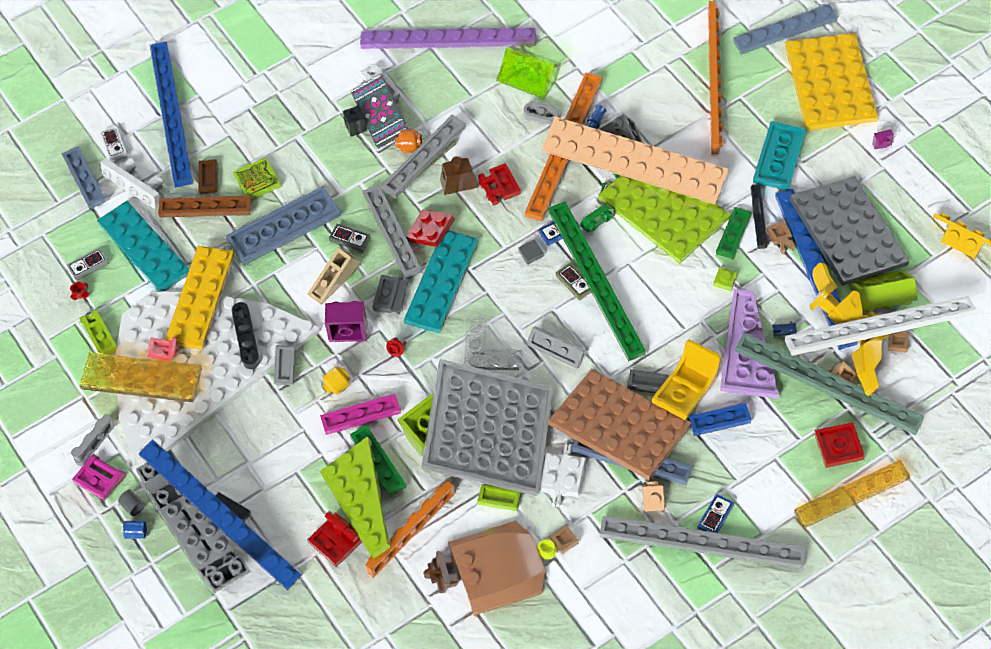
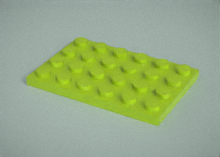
(663, 216)

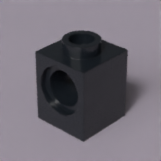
(354, 120)

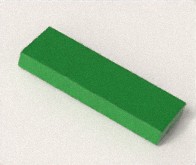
(734, 233)

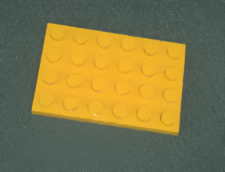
(830, 81)

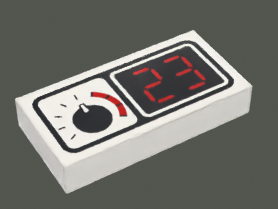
(113, 143)

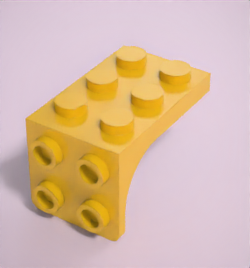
(689, 380)

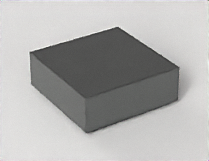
(530, 252)

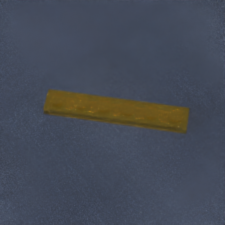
(852, 494)

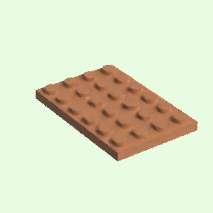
(619, 424)

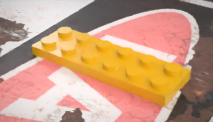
(200, 297)

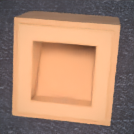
(844, 371)

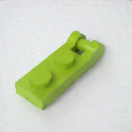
(98, 333)

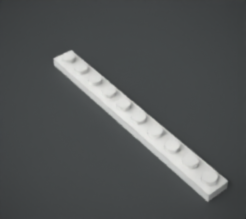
(880, 325)

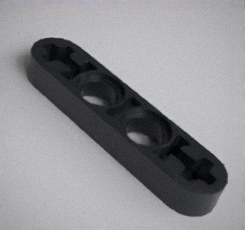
(245, 335)

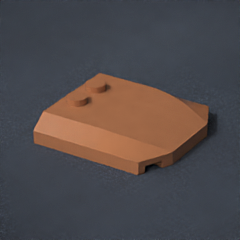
(498, 566)

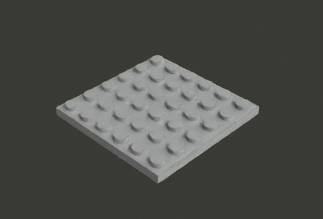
(487, 427)

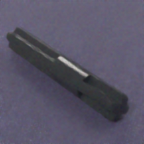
(758, 215)

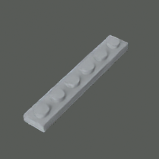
(423, 156)
(392, 231)

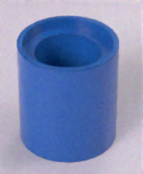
(134, 529)

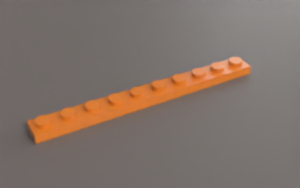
(714, 81)
(556, 165)

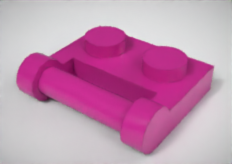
(95, 481)

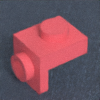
(162, 349)

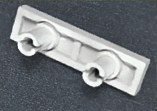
(122, 178)

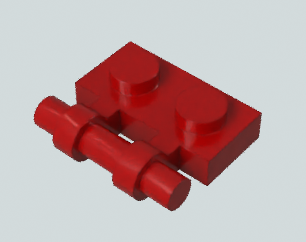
(503, 179)

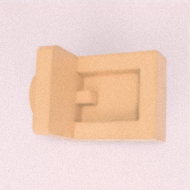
(653, 496)

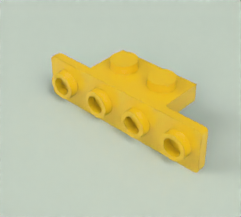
(961, 238)

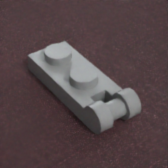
(93, 440)

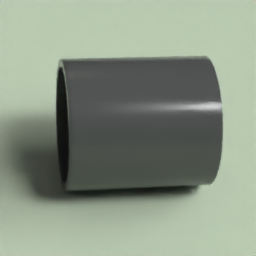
(131, 502)

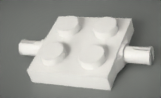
(562, 475)

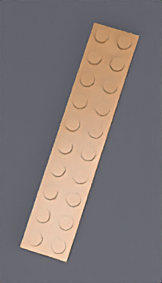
(635, 160)

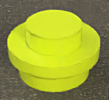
(546, 549)

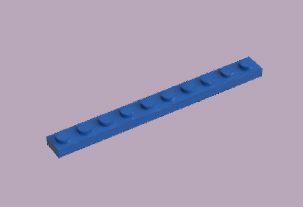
(171, 114)
(805, 246)
(220, 514)

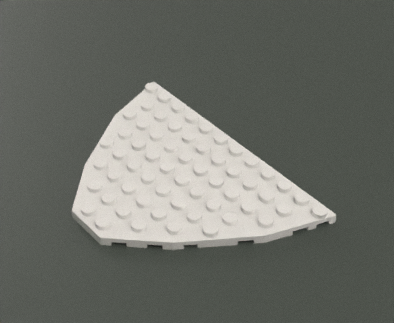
(222, 369)

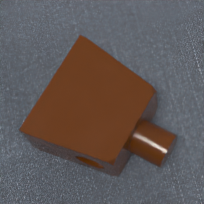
(457, 176)

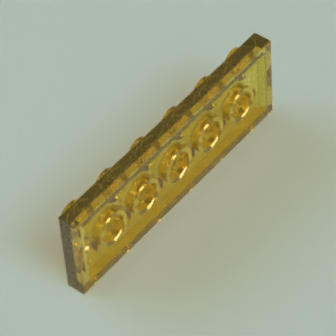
(140, 377)

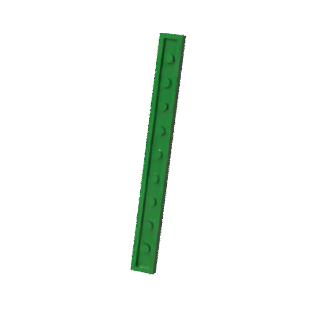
(597, 281)

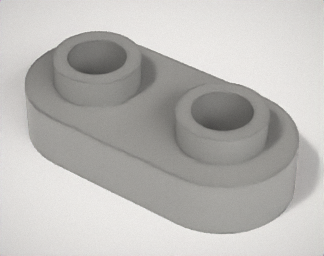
(542, 112)

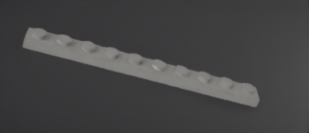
(703, 542)

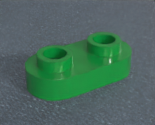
(597, 217)

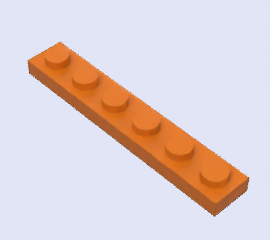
(411, 528)

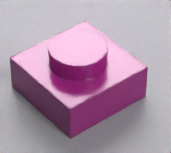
(882, 139)

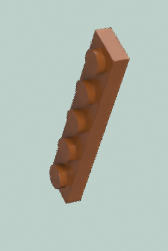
(204, 206)

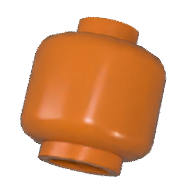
(408, 141)

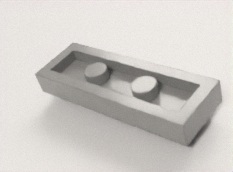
(556, 347)

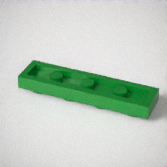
(386, 472)

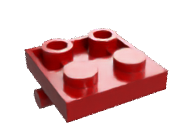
(335, 539)

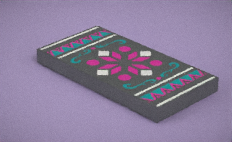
(379, 110)

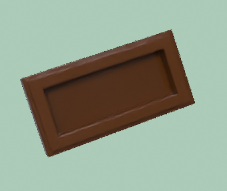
(208, 176)

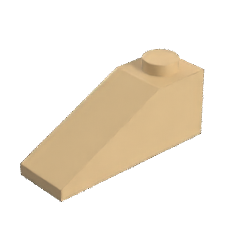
(334, 275)

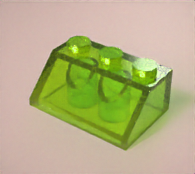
(528, 71)

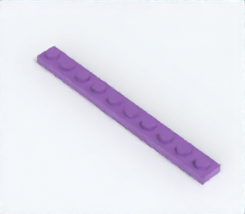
(447, 38)

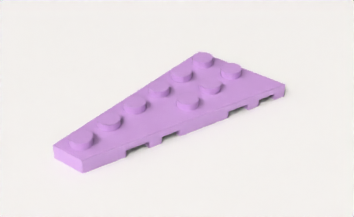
(740, 372)

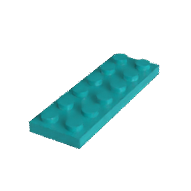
(143, 246)
(441, 282)

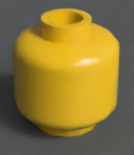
(336, 380)

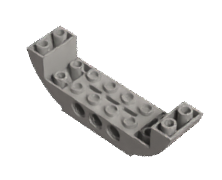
(195, 533)

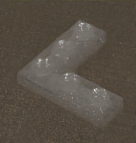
(483, 358)

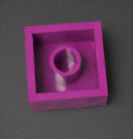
(345, 321)

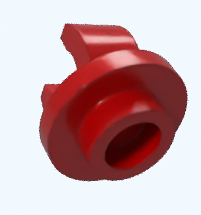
(395, 347)

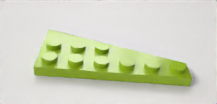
(358, 492)

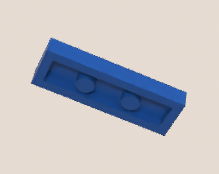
(720, 419)

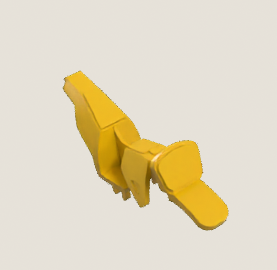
(848, 310)

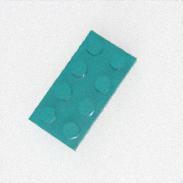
(779, 155)

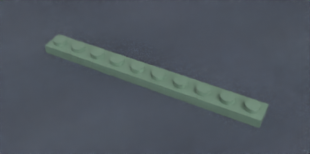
(829, 384)

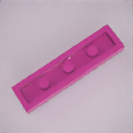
(360, 414)

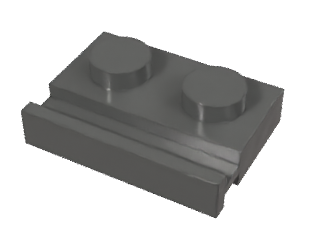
(390, 294)

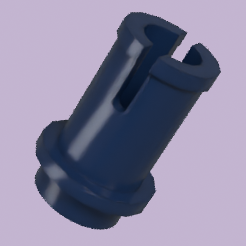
(784, 329)

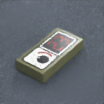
(573, 281)

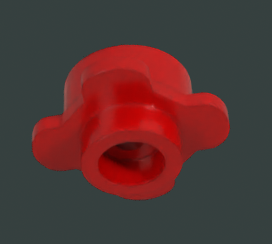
(79, 286)

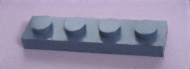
(83, 177)

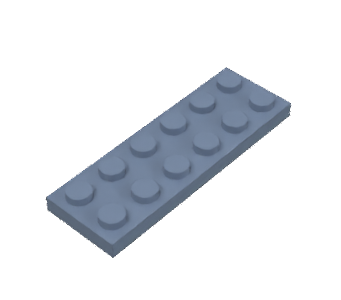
(283, 225)

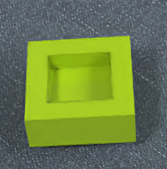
(725, 279)

